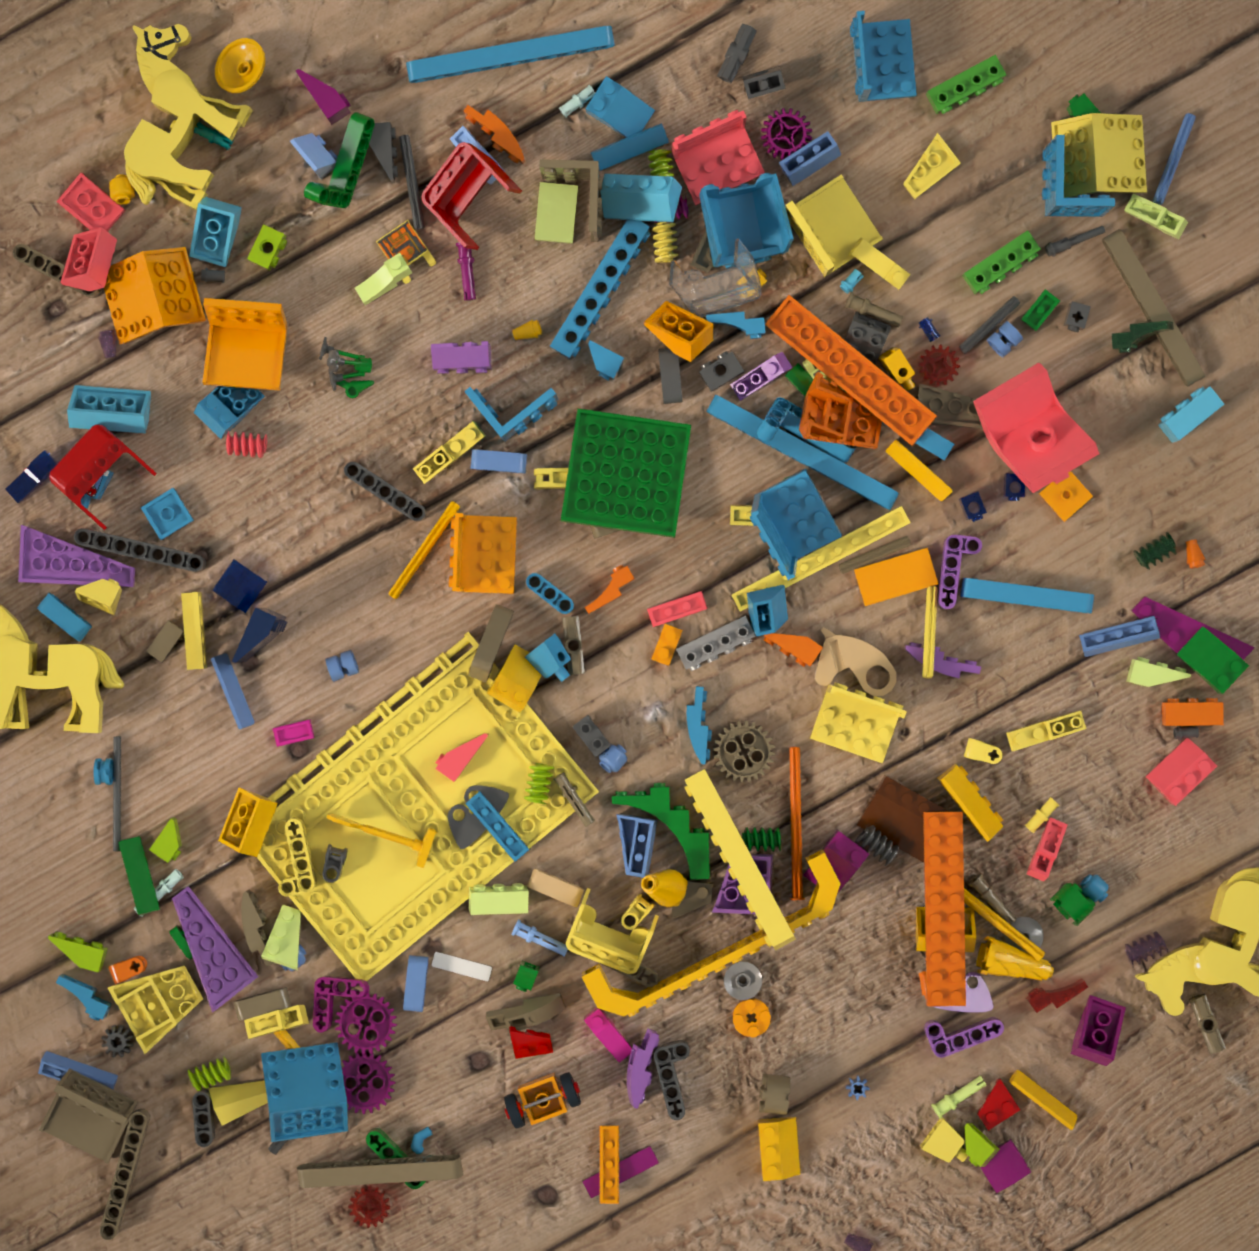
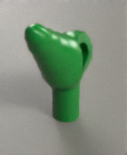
(355, 387)

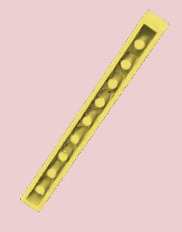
(740, 860)

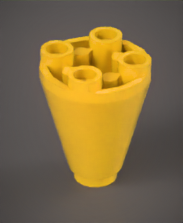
(665, 887)

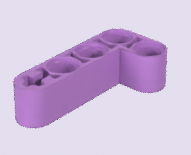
(955, 571)
(966, 1033)

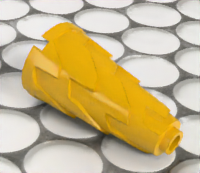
(1005, 960)

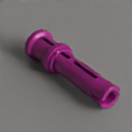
(466, 260)

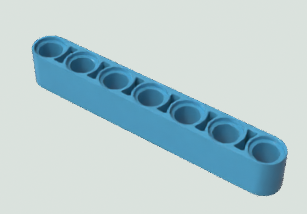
(1027, 595)

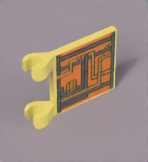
(408, 243)

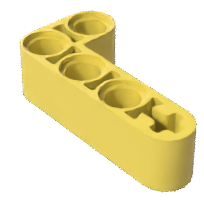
(296, 855)

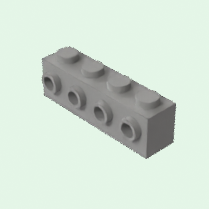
(718, 641)

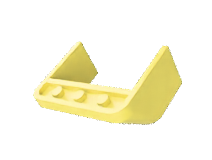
(606, 944)

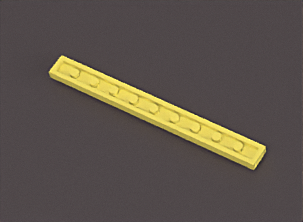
(829, 554)

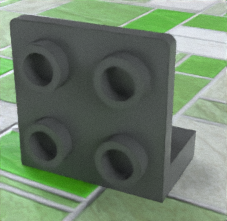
(867, 336)

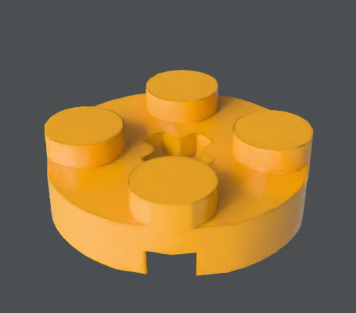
(752, 1028)

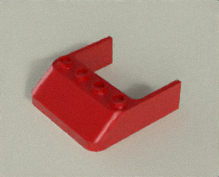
(458, 185)
(87, 463)

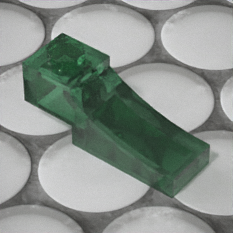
(1138, 332)

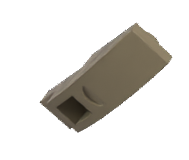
(252, 921)
(527, 1015)

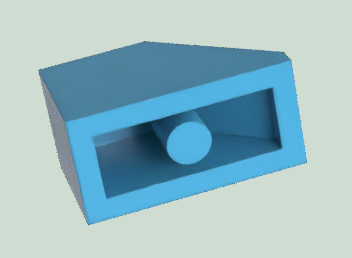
(605, 361)

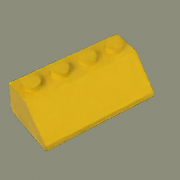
(970, 802)

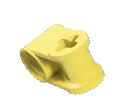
(979, 751)
(637, 911)

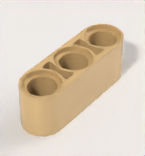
(555, 887)

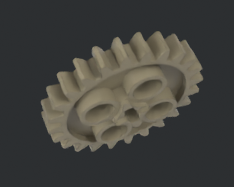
(760, 744)

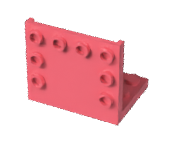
(717, 155)

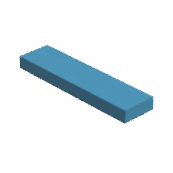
(630, 146)
(497, 826)

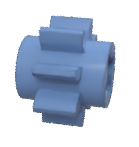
(857, 1093)

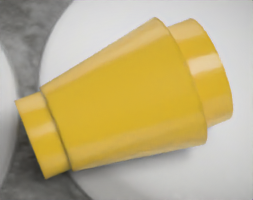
(528, 330)

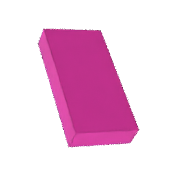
(293, 733)

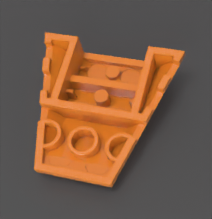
(837, 417)

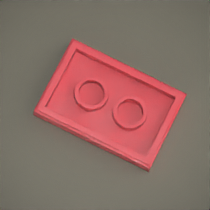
(90, 204)

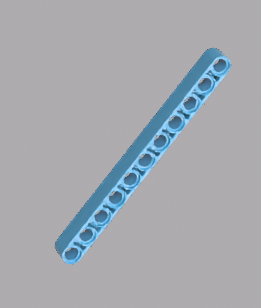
(510, 54)
(805, 454)

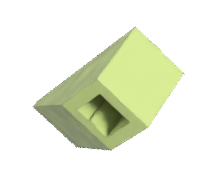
(1148, 674)

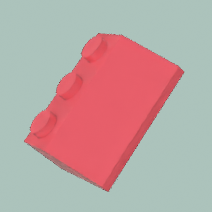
(89, 260)
(1181, 771)

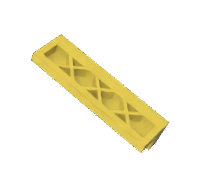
(194, 630)

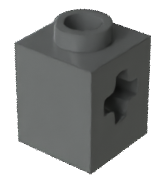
(1082, 311)

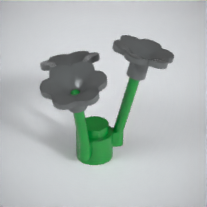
(361, 364)

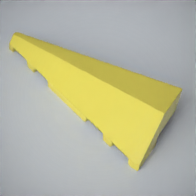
(237, 1100)

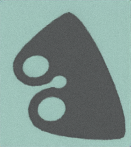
(471, 828)

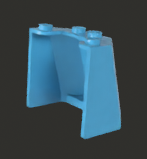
(749, 213)

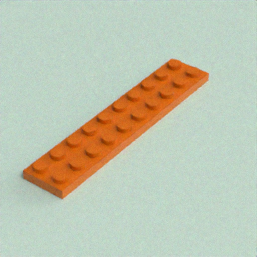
(850, 370)
(944, 909)

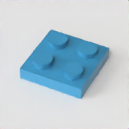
(167, 514)

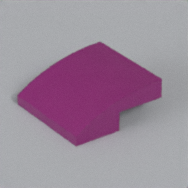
(1006, 1167)

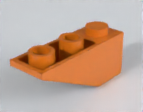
(799, 646)

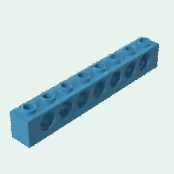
(631, 227)

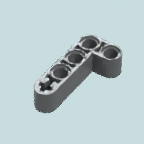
(672, 1081)

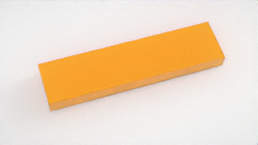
(609, 1164)

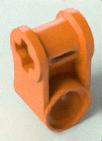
(125, 969)

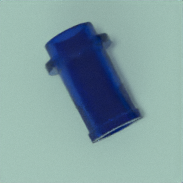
(929, 328)

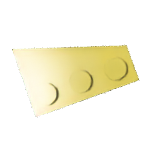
(932, 167)

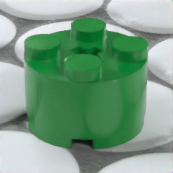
(1072, 903)

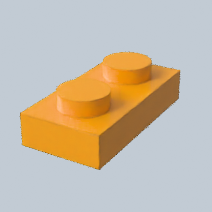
(666, 644)

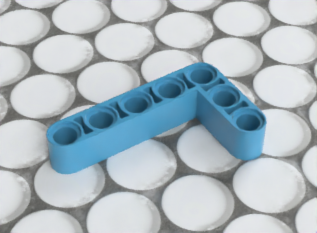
(788, 416)

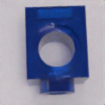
(1008, 479)
(965, 501)

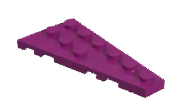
(1178, 629)

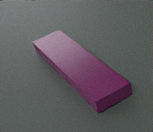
(628, 1168)

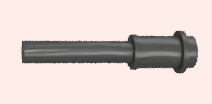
(1064, 244)

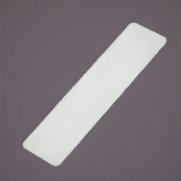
(461, 966)

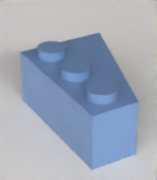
(637, 843)

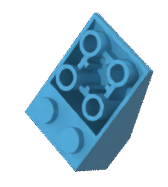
(227, 407)

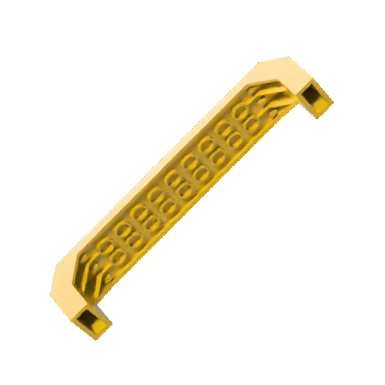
(628, 1002)

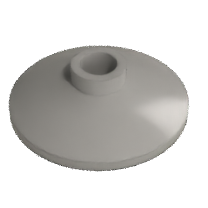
(1028, 926)
(745, 990)

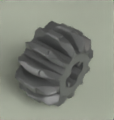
(112, 1046)

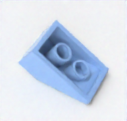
(315, 154)

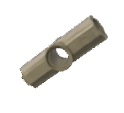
(572, 632)
(1203, 1012)

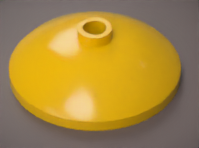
(240, 65)

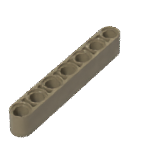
(124, 1183)

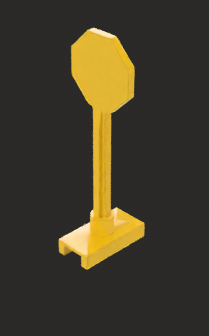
(417, 845)

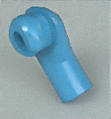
(418, 1138)

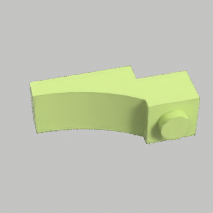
(1156, 216)
(384, 279)

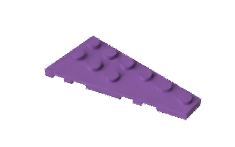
(60, 562)
(216, 958)

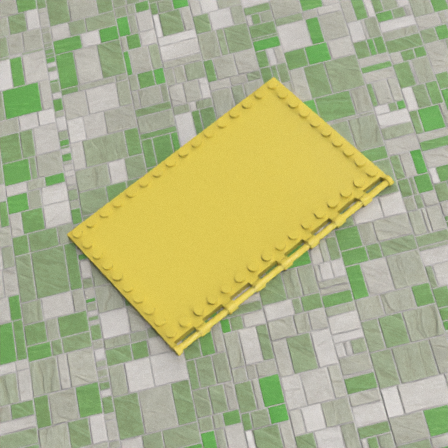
(393, 785)

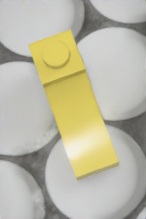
(879, 263)
(276, 1021)

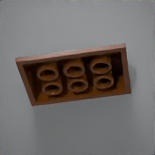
(899, 816)

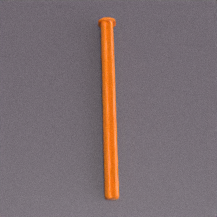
(796, 833)

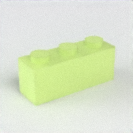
(498, 899)

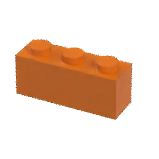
(1192, 712)

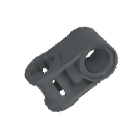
(334, 861)

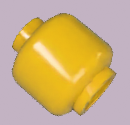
(121, 190)

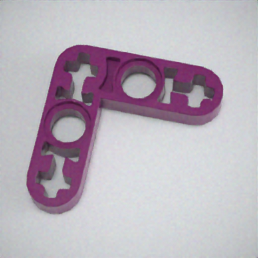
(328, 995)

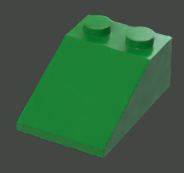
(1212, 660)

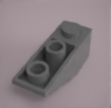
(382, 145)

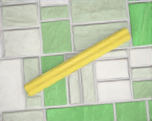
(930, 630)

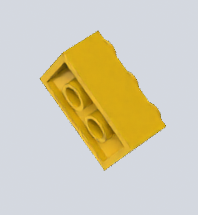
(247, 822)
(970, 929)
(778, 1148)

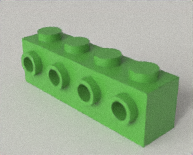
(966, 84)
(1001, 262)

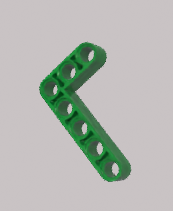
(347, 166)

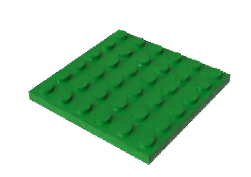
(626, 473)

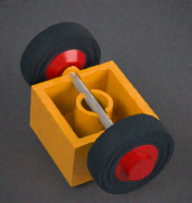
(542, 1099)

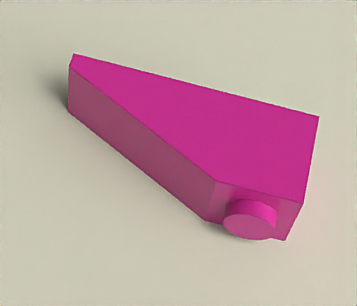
(608, 1034)

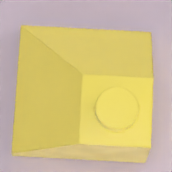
(101, 595)

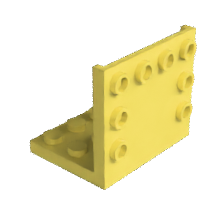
(1102, 154)
(831, 224)
(856, 722)

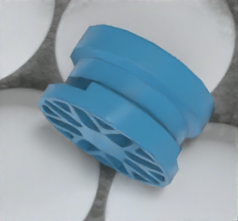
(103, 771)

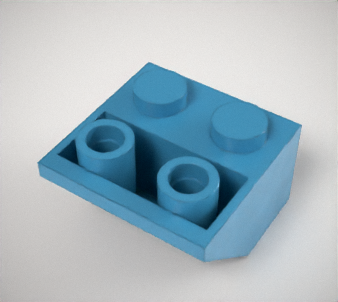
(767, 609)

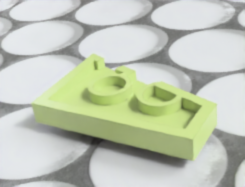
(284, 938)

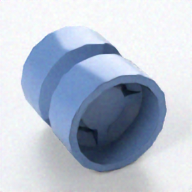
(1009, 334)
(342, 665)

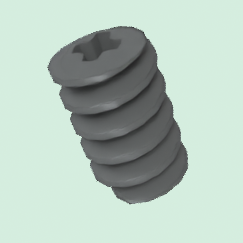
(878, 844)

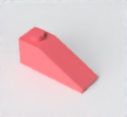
(457, 759)

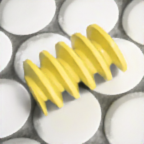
(664, 242)

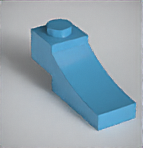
(752, 327)
(95, 1006)

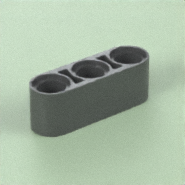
(670, 376)
(203, 1127)

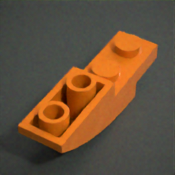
(502, 139)

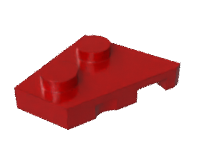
(530, 1043)

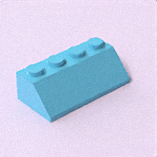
(640, 197)
(112, 407)

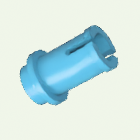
(851, 281)

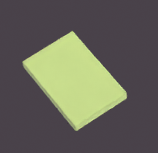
(556, 212)

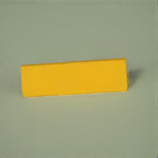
(918, 470)
(1043, 1099)

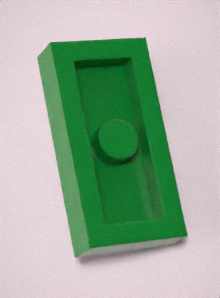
(1040, 310)

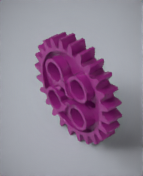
(382, 1028)
(376, 1095)

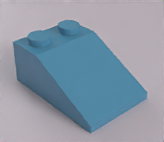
(619, 108)

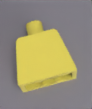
(944, 1142)

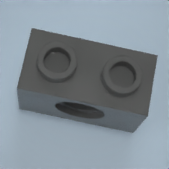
(763, 82)
(714, 380)
(591, 735)

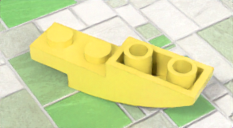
(449, 452)
(1046, 730)

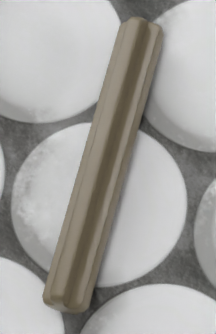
(874, 554)

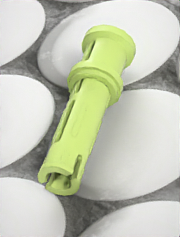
(950, 1101)

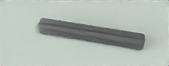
(992, 322)

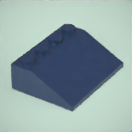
(261, 630)

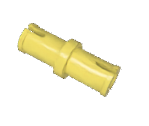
(1042, 815)

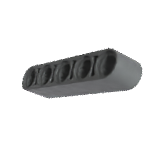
(376, 488)

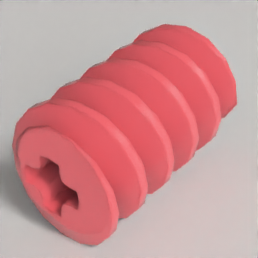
(246, 445)

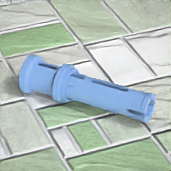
(531, 932)

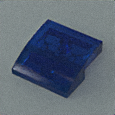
(239, 585)

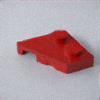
(998, 1106)

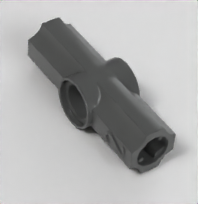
(737, 53)

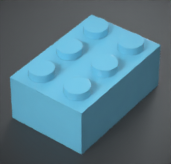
(1190, 413)

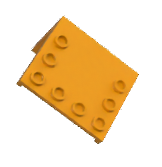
(152, 293)
(244, 344)
(483, 554)

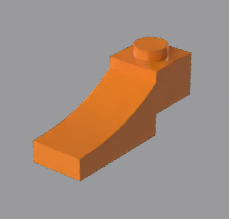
(620, 577)

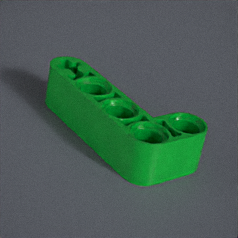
(398, 1153)

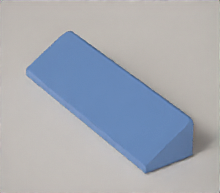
(1119, 636)
(232, 691)
(56, 1067)

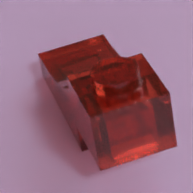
(1042, 998)

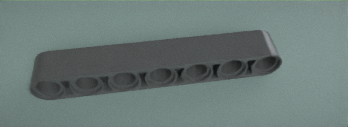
(130, 550)

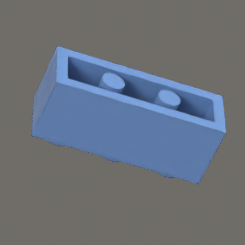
(810, 158)

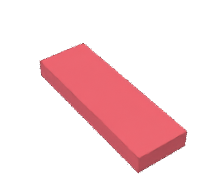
(677, 609)

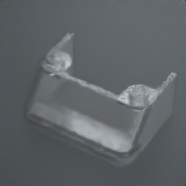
(719, 290)

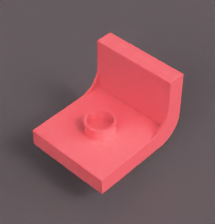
(1033, 429)

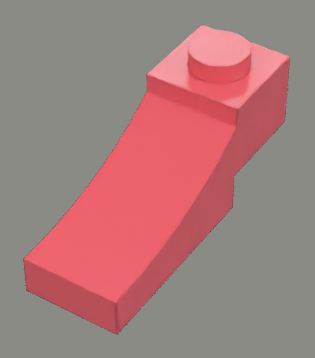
(1047, 849)

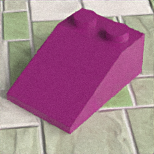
(328, 99)
(843, 856)
(1098, 1031)

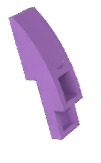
(947, 667)
(637, 1074)

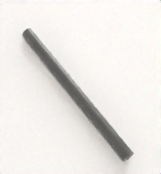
(116, 792)

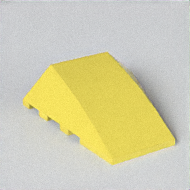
(156, 1003)

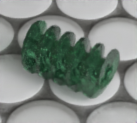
(1155, 551)

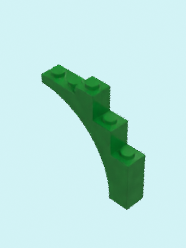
(677, 819)

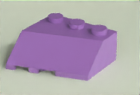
(463, 358)
(729, 897)

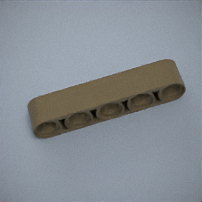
(47, 268)

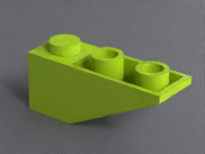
(83, 954)

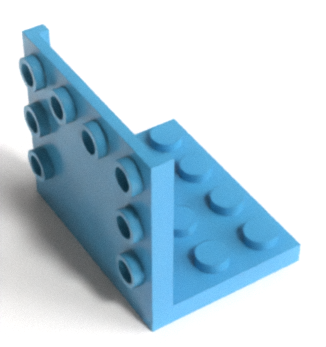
(883, 59)
(1054, 188)
(519, 422)
(793, 520)
(305, 1092)

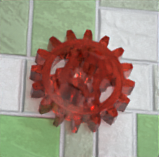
(931, 362)
(376, 1206)

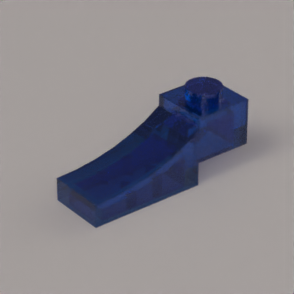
(32, 476)

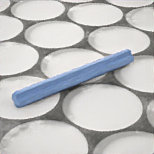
(1174, 158)

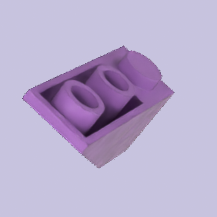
(761, 376)

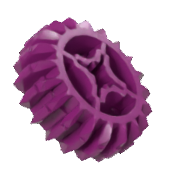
(782, 125)

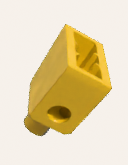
(893, 361)

